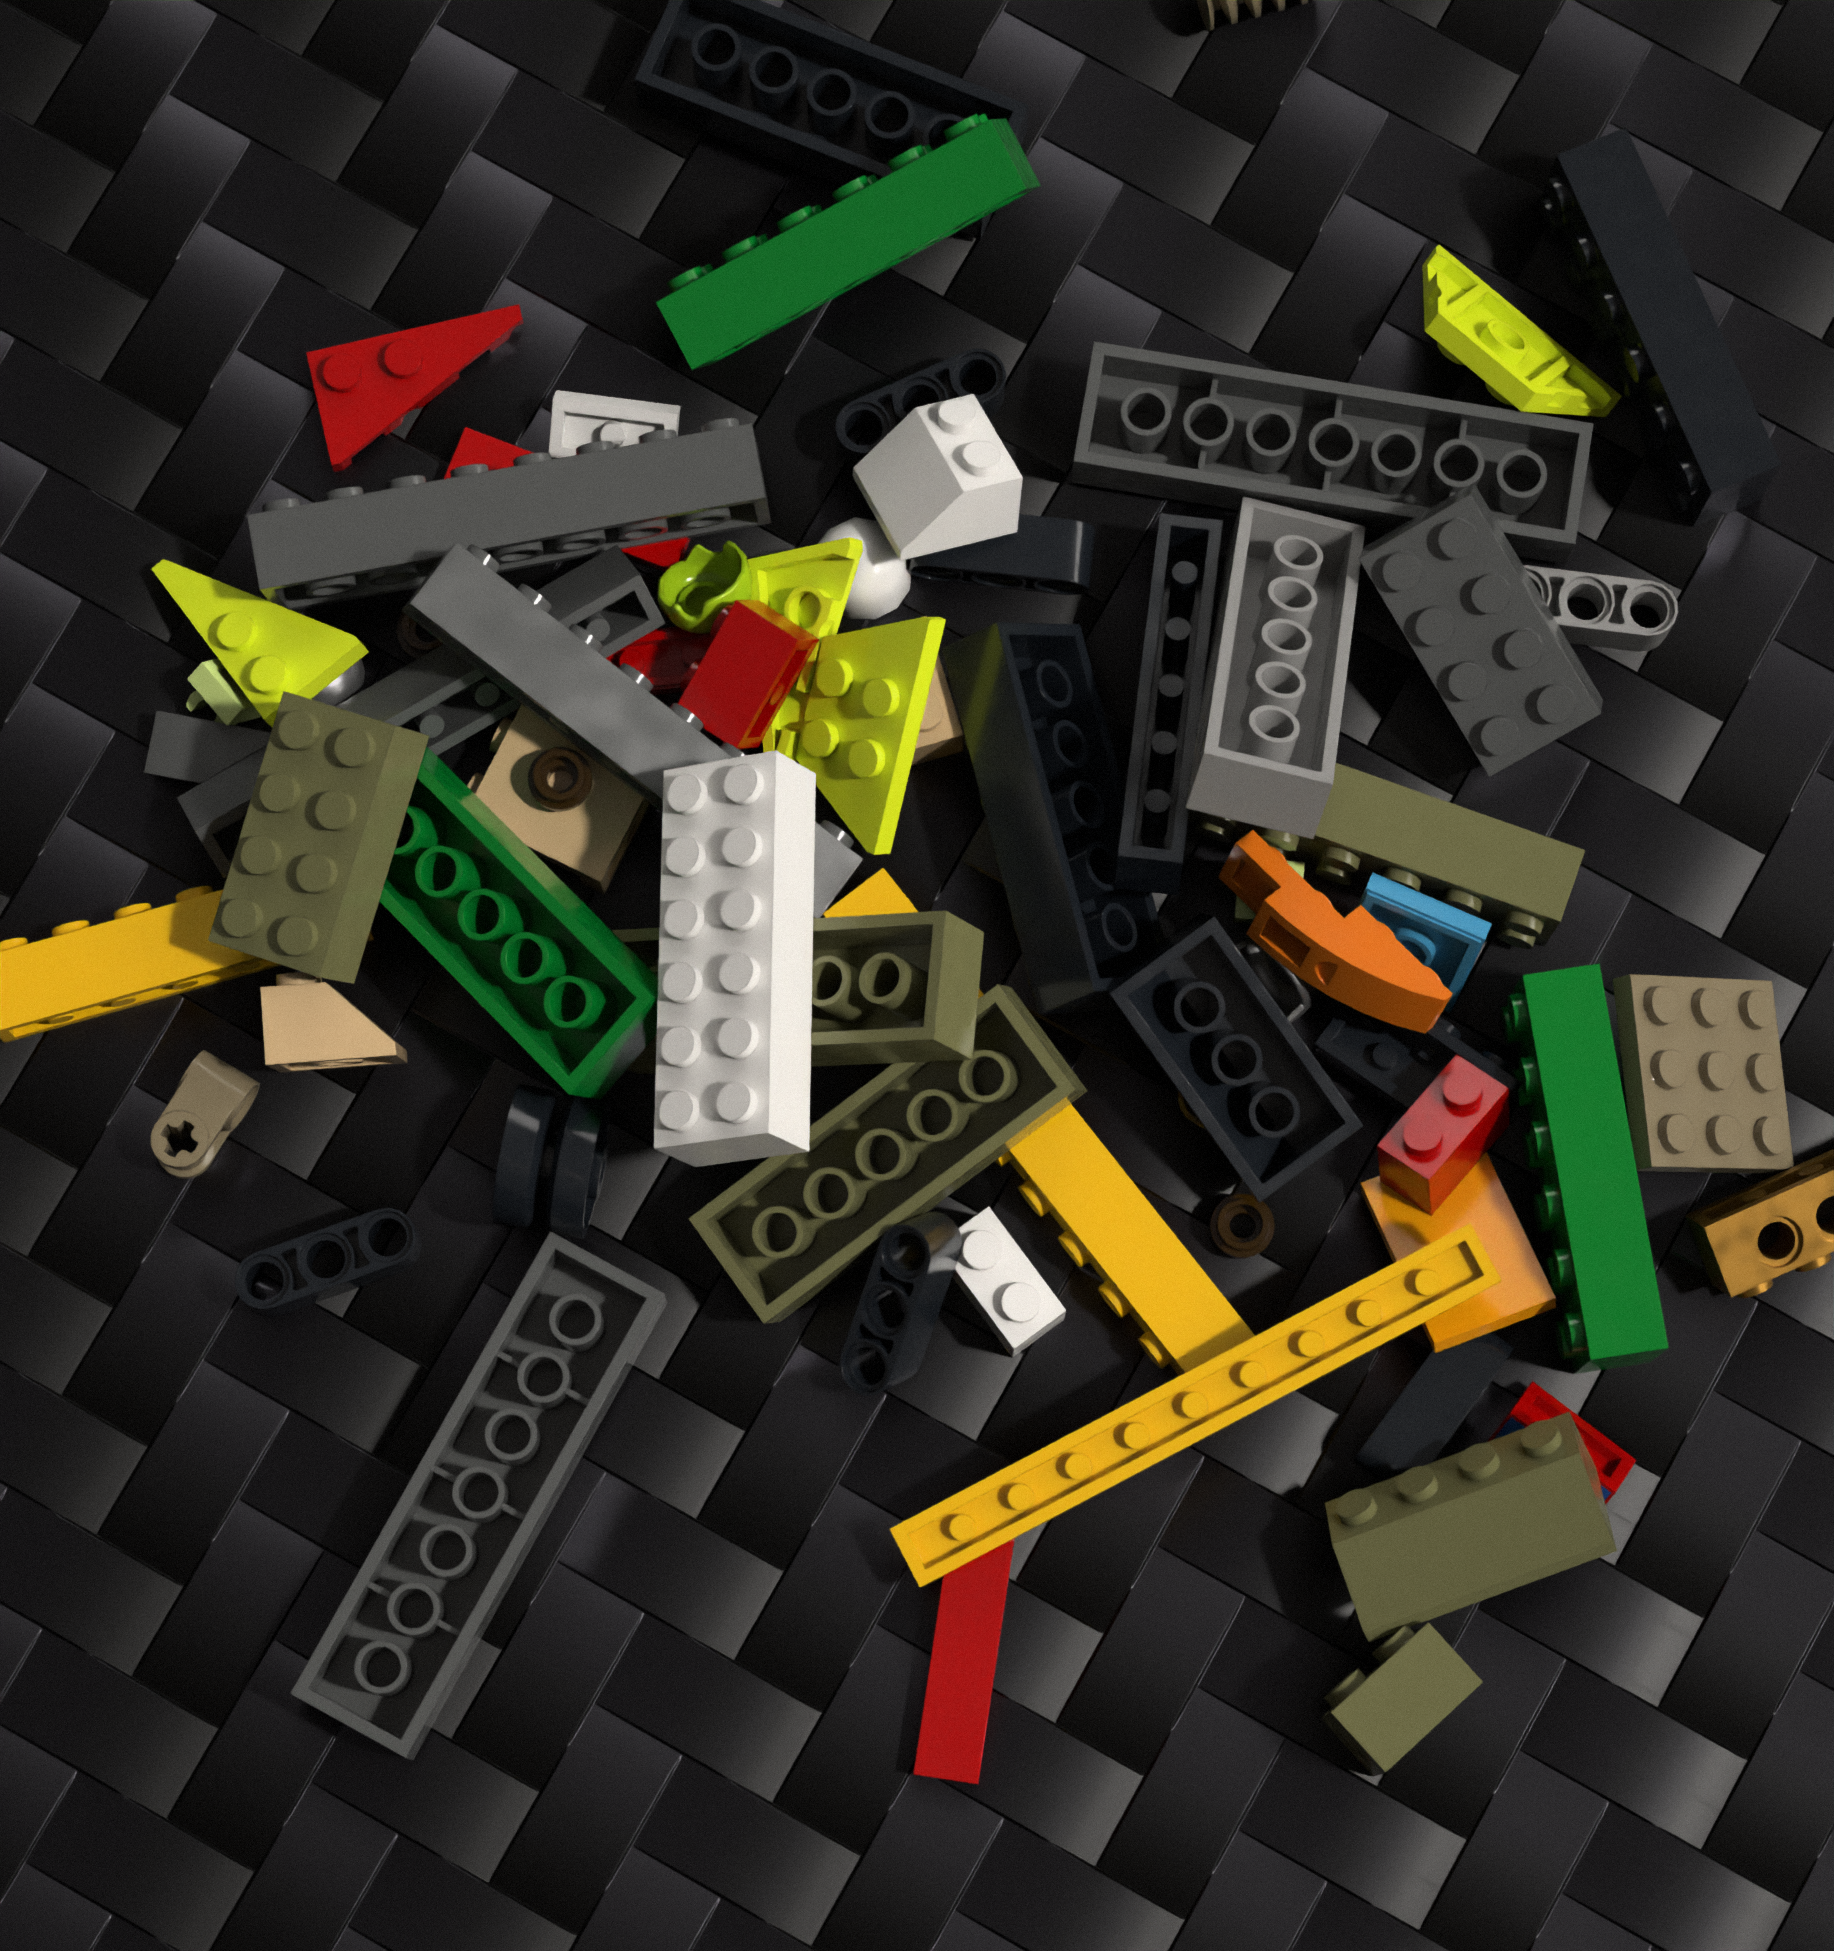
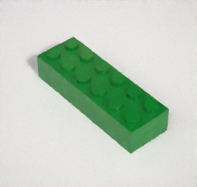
(847, 243)
(518, 937)
(1584, 1170)

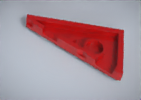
(378, 380)

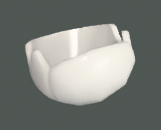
(880, 576)

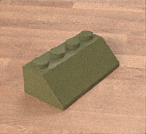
(1470, 1526)

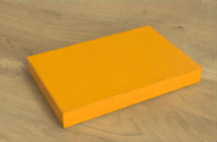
(1486, 1205)

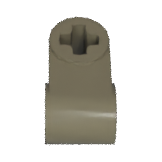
(209, 1106)

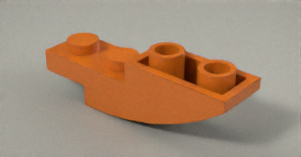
(1343, 957)

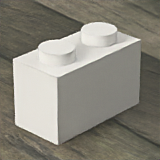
(1004, 1284)

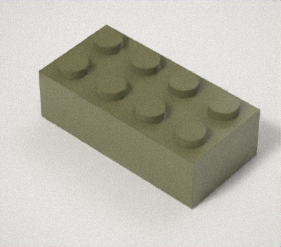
(318, 838)

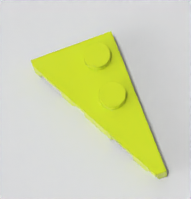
(811, 591)
(259, 641)

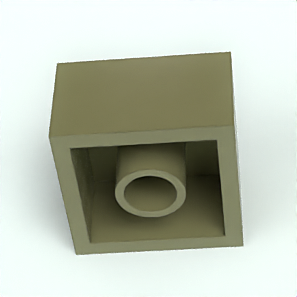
(1400, 1699)

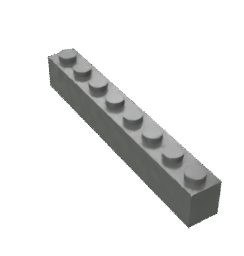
(443, 691)
(580, 691)

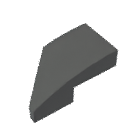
(198, 748)

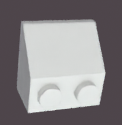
(941, 480)

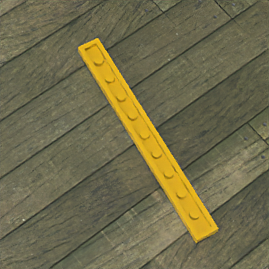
(1195, 1405)

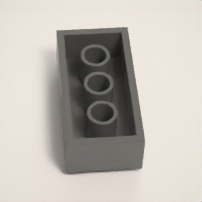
(1481, 630)

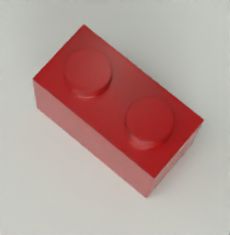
(746, 672)
(1443, 1134)

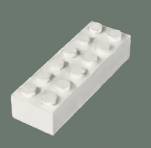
(735, 960)

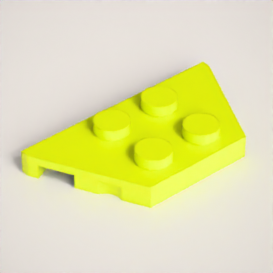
(1504, 346)
(868, 720)

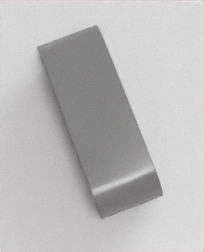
(1613, 599)

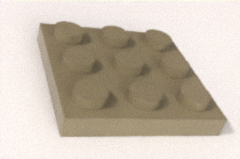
(1703, 1074)

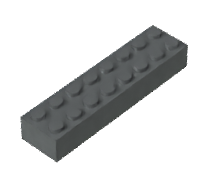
(1324, 447)
(516, 514)
(480, 1496)

